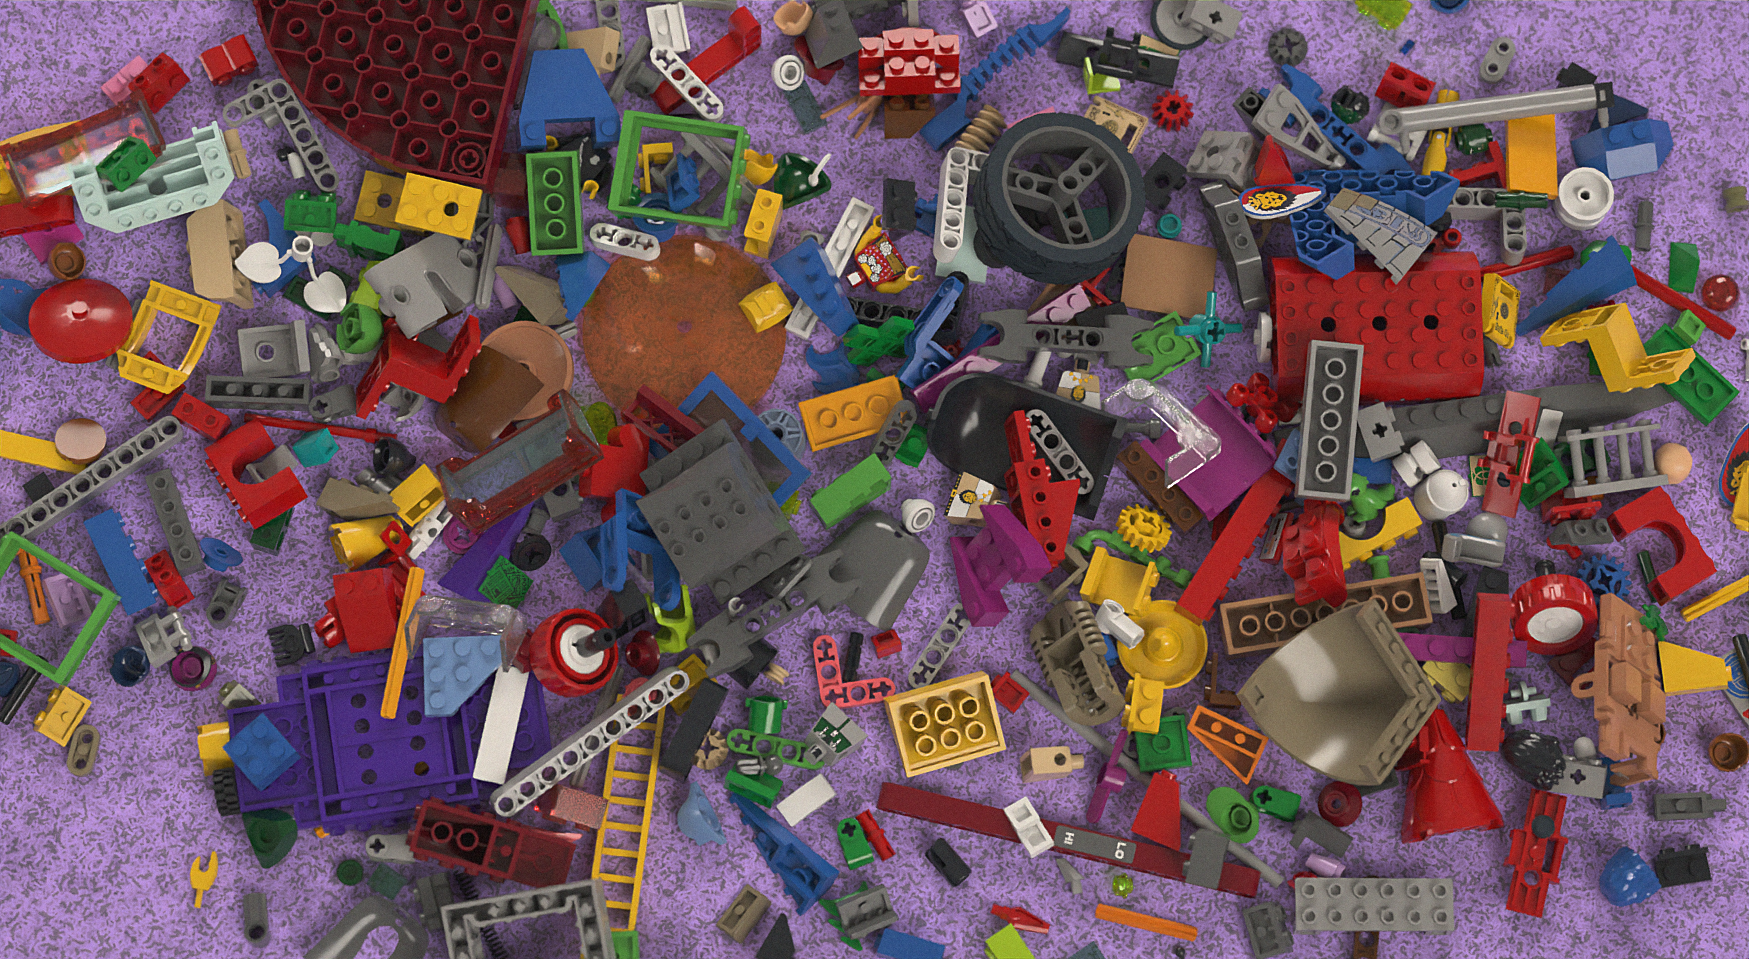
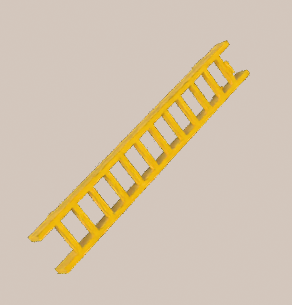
(644, 829)

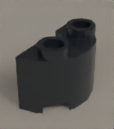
(763, 655)

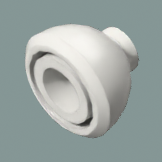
(787, 72)
(917, 514)

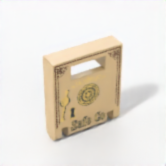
(1117, 119)

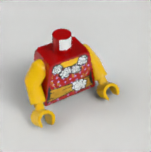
(880, 263)

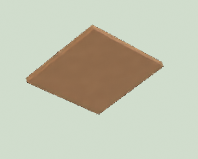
(1167, 276)

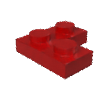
(152, 402)

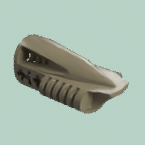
(1074, 663)

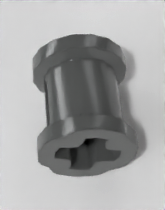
(535, 522)

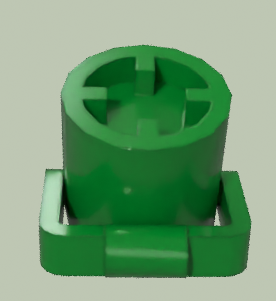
(765, 713)

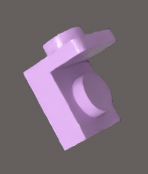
(977, 17)

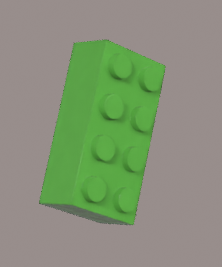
(555, 202)

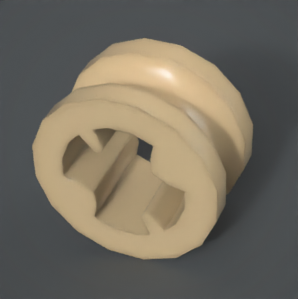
(776, 674)

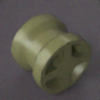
(1735, 199)

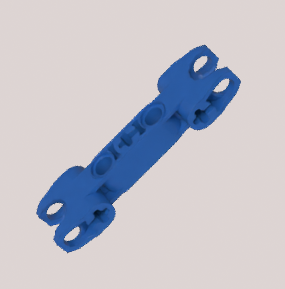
(1307, 90)

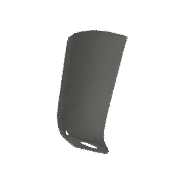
(882, 562)
(351, 931)

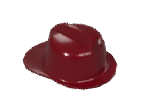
(822, 74)

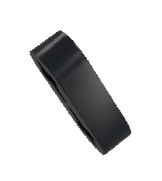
(1113, 280)

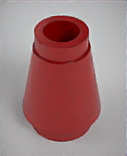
(518, 233)

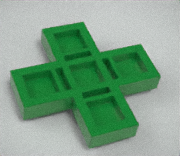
(873, 343)

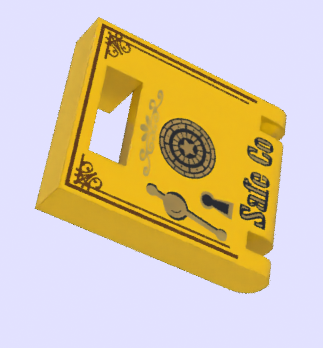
(1499, 310)

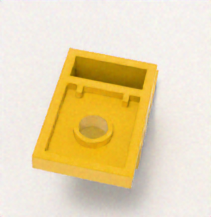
(418, 205)
(1618, 348)

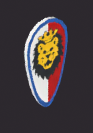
(1279, 199)
(1733, 466)

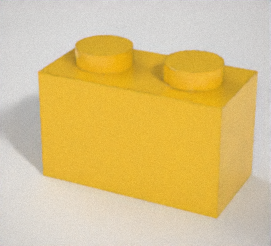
(418, 495)

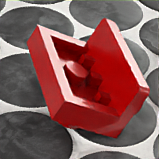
(159, 81)

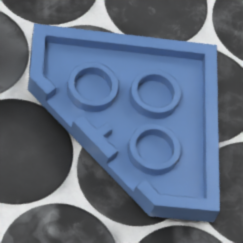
(456, 670)

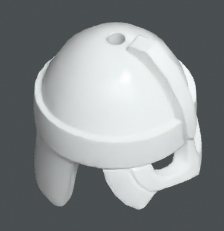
(1441, 495)

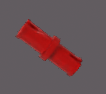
(875, 835)

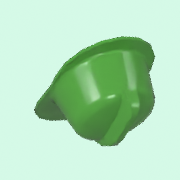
(1233, 814)

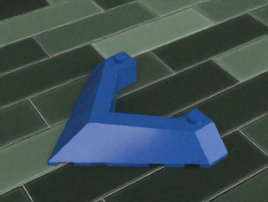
(1314, 231)

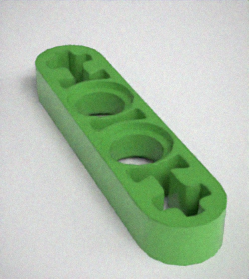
(777, 746)

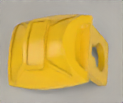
(766, 306)

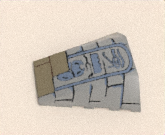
(1381, 229)

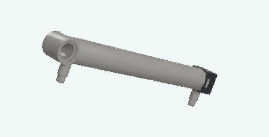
(1498, 108)

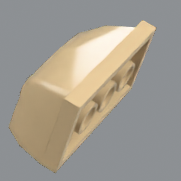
(214, 244)

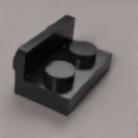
(1682, 866)

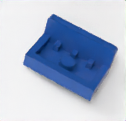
(683, 184)

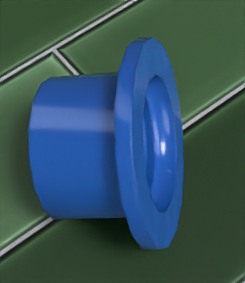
(660, 229)

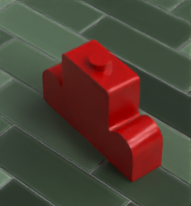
(623, 462)

